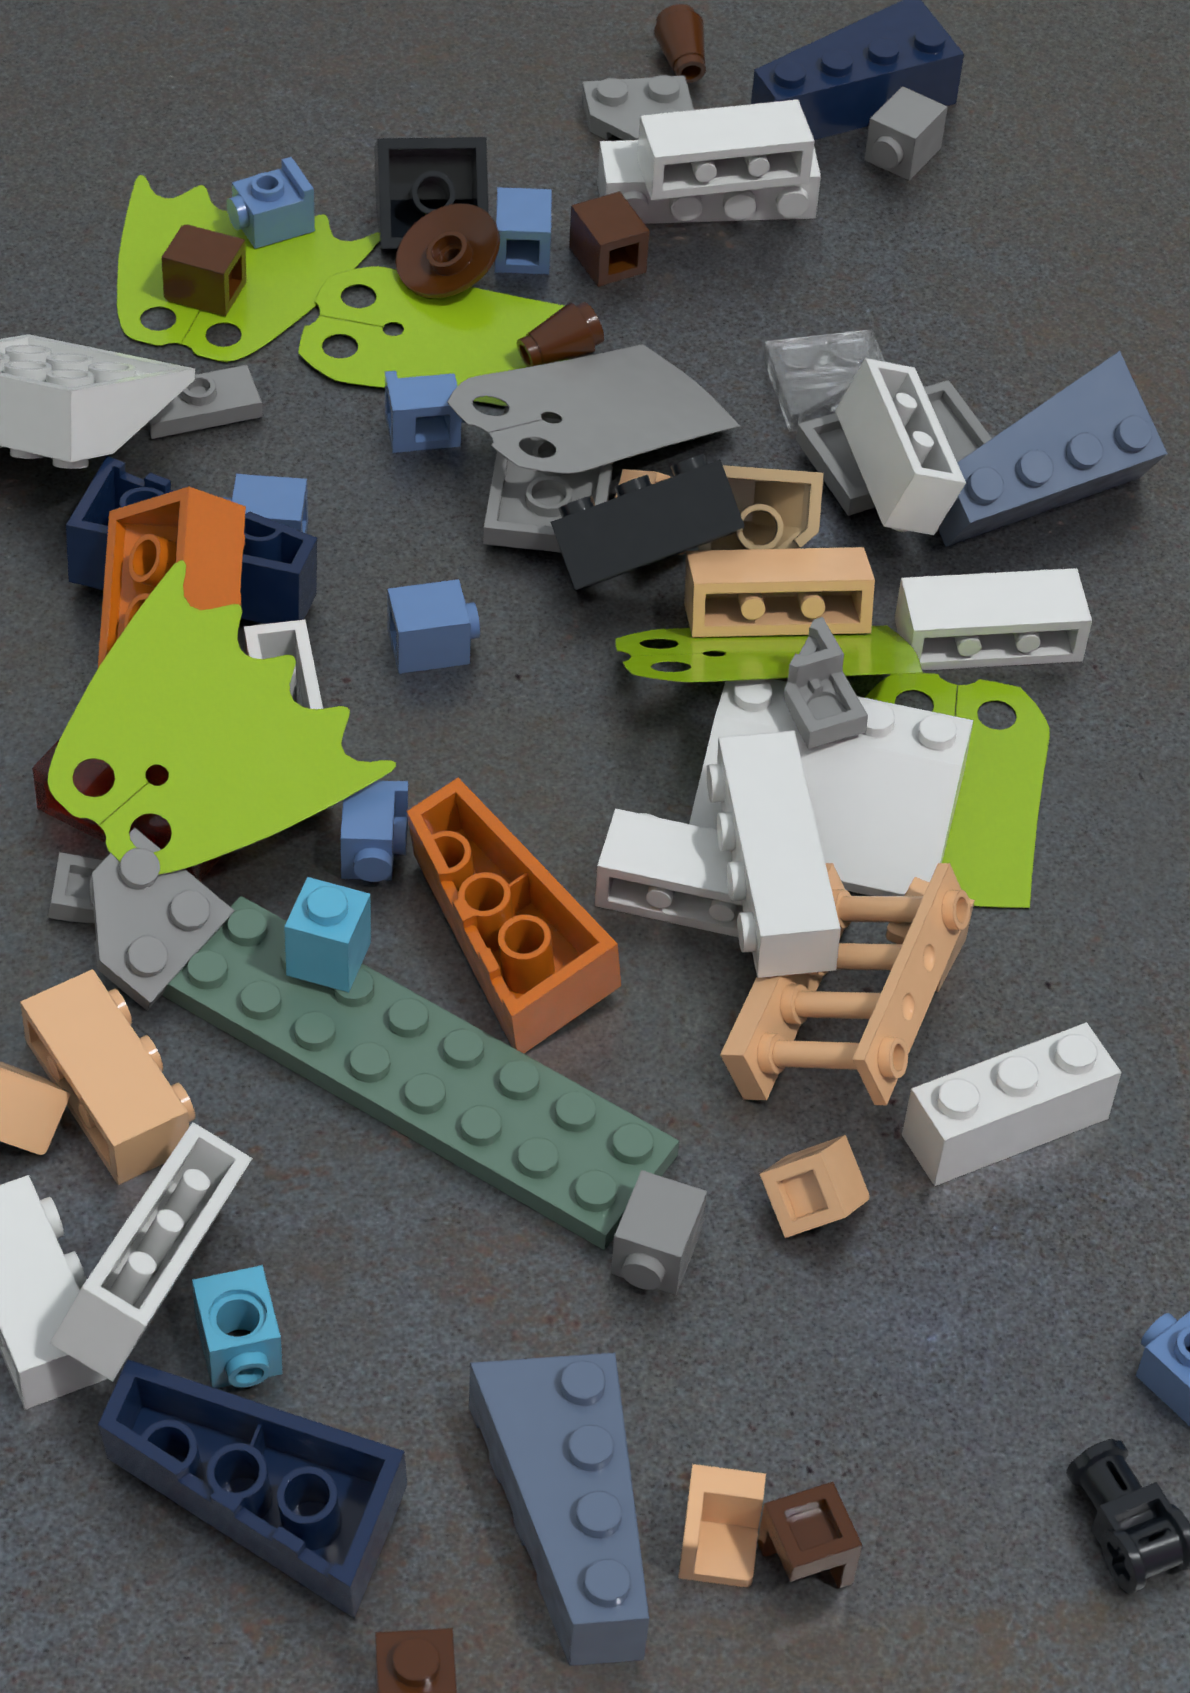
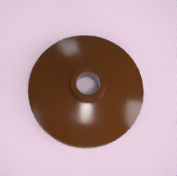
(448, 250)

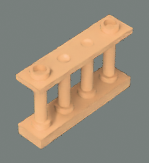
(778, 1005)

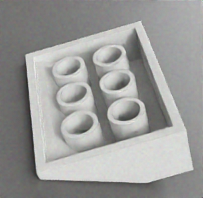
(78, 398)
(875, 796)

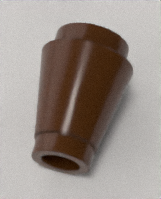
(681, 38)
(563, 336)

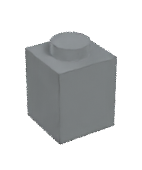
(905, 133)
(658, 1233)

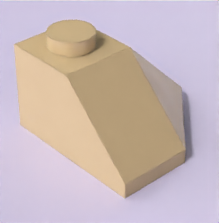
(776, 507)

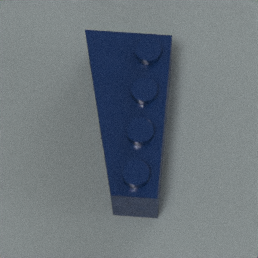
(861, 66)
(276, 559)
(262, 1476)

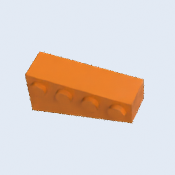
(517, 925)

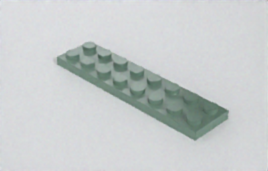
(428, 1077)

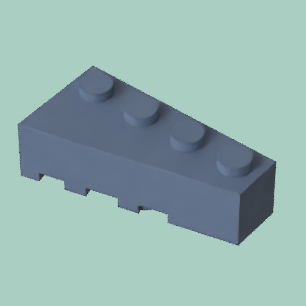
(1060, 452)
(567, 1476)

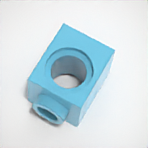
(237, 1303)

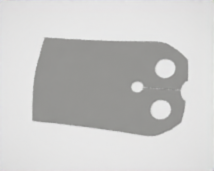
(608, 407)

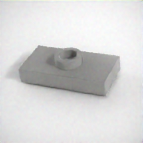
(209, 402)

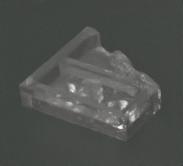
(816, 370)

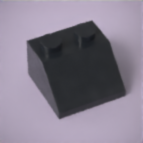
(423, 176)

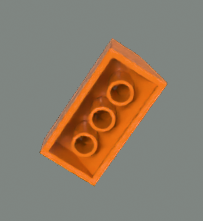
(154, 536)

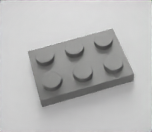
(831, 454)
(528, 500)

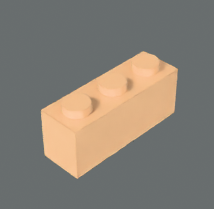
(778, 591)
(112, 1074)

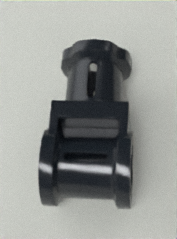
(1133, 1523)

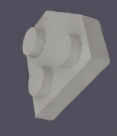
(616, 104)
(149, 920)

